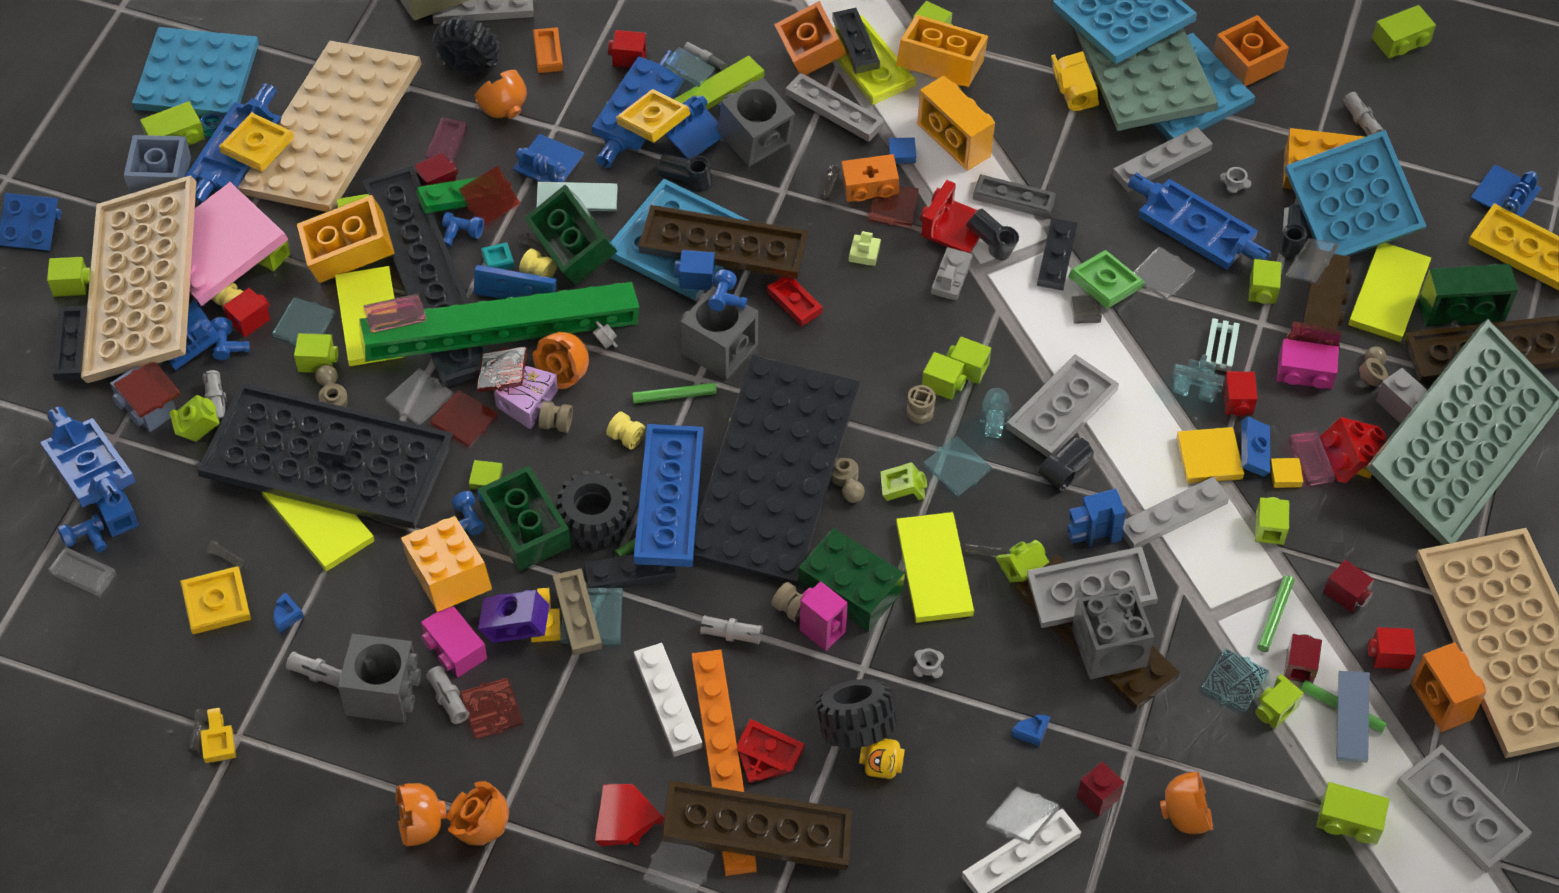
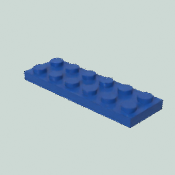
(669, 496)

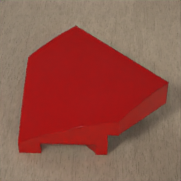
(767, 752)
(624, 815)

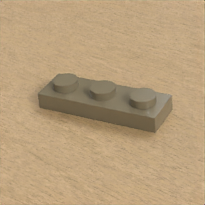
(577, 612)

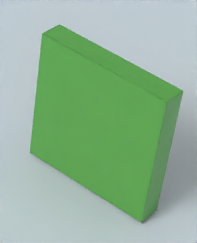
(1106, 279)

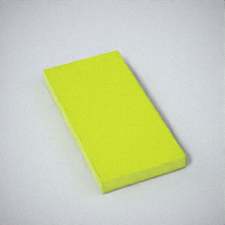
(882, 82)
(357, 290)
(1389, 291)
(324, 531)
(934, 567)

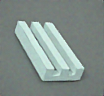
(1224, 328)

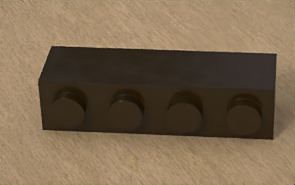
(1328, 294)

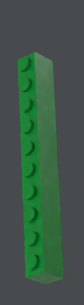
(504, 321)

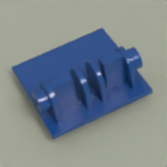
(696, 131)
(547, 160)
(1507, 190)
(28, 221)
(199, 335)

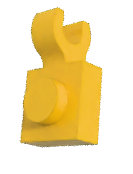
(553, 625)
(218, 740)

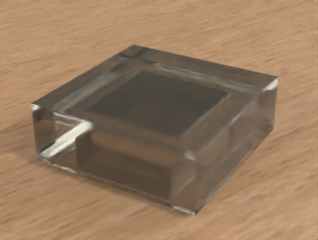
(1085, 309)

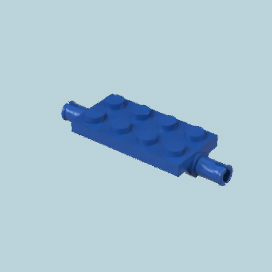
(639, 80)
(214, 169)
(1196, 222)
(86, 460)

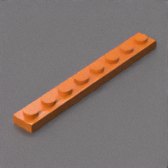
(720, 739)

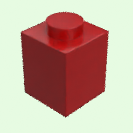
(627, 48)
(247, 312)
(1239, 393)
(1392, 648)

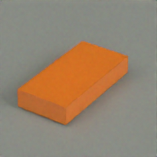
(547, 50)

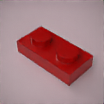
(795, 300)

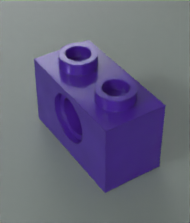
(514, 616)

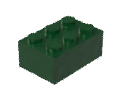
(570, 234)
(1467, 295)
(524, 518)
(855, 575)

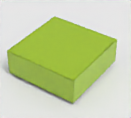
(484, 473)

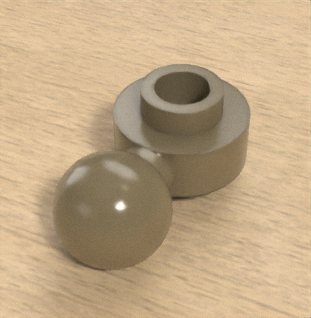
(1372, 370)
(327, 377)
(846, 476)

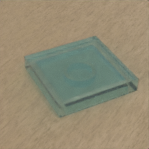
(607, 612)

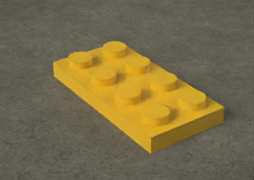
(1519, 244)

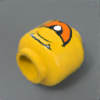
(882, 758)

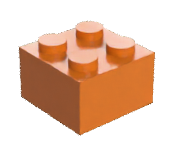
(810, 39)
(1251, 50)
(1448, 687)

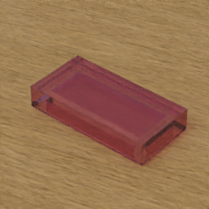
(447, 138)
(394, 313)
(1313, 458)

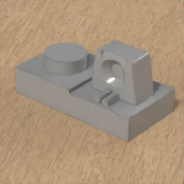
(951, 274)

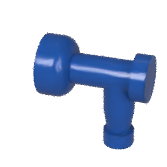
(473, 226)
(725, 281)
(223, 347)
(464, 503)
(90, 527)

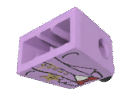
(525, 401)

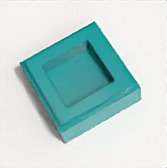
(498, 256)

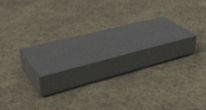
(1014, 196)

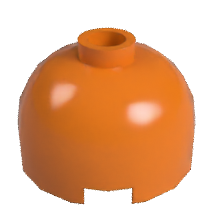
(503, 97)
(564, 356)
(1187, 804)
(419, 813)
(479, 815)

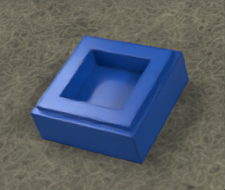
(903, 150)

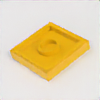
(653, 115)
(256, 142)
(1209, 455)
(215, 600)

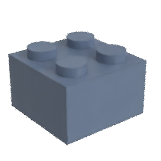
(156, 161)

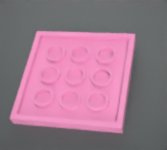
(228, 241)

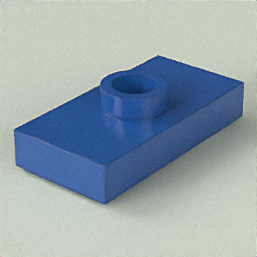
(1255, 446)

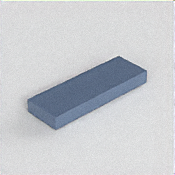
(1353, 716)

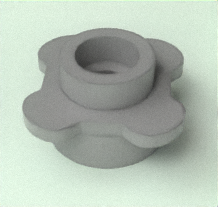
(1235, 179)
(605, 335)
(931, 656)

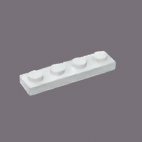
(668, 699)
(1019, 857)

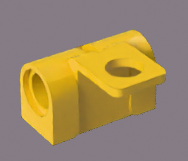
(1075, 81)

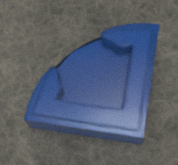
(286, 613)
(1031, 729)

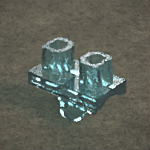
(1198, 374)
(995, 412)

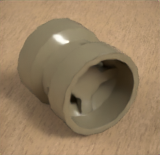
(920, 404)
(555, 416)
(788, 600)

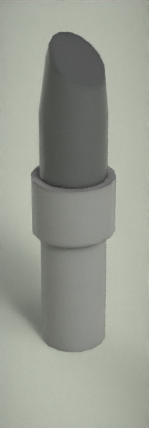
(705, 56)

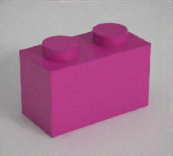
(1307, 364)
(823, 615)
(453, 640)

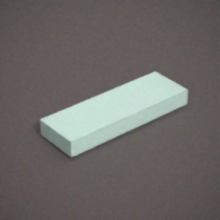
(593, 195)

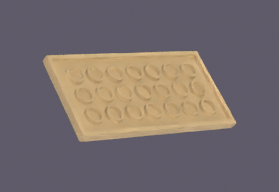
(333, 125)
(139, 279)
(1508, 626)

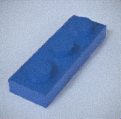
(506, 283)

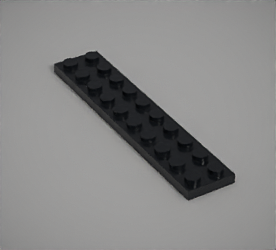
(423, 263)

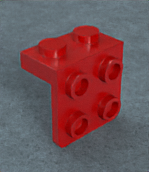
(947, 220)
(1351, 446)

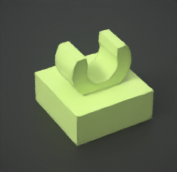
(864, 249)

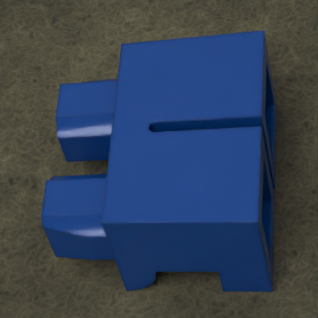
(1097, 518)

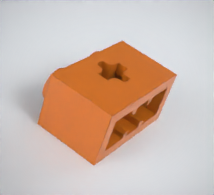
(870, 178)

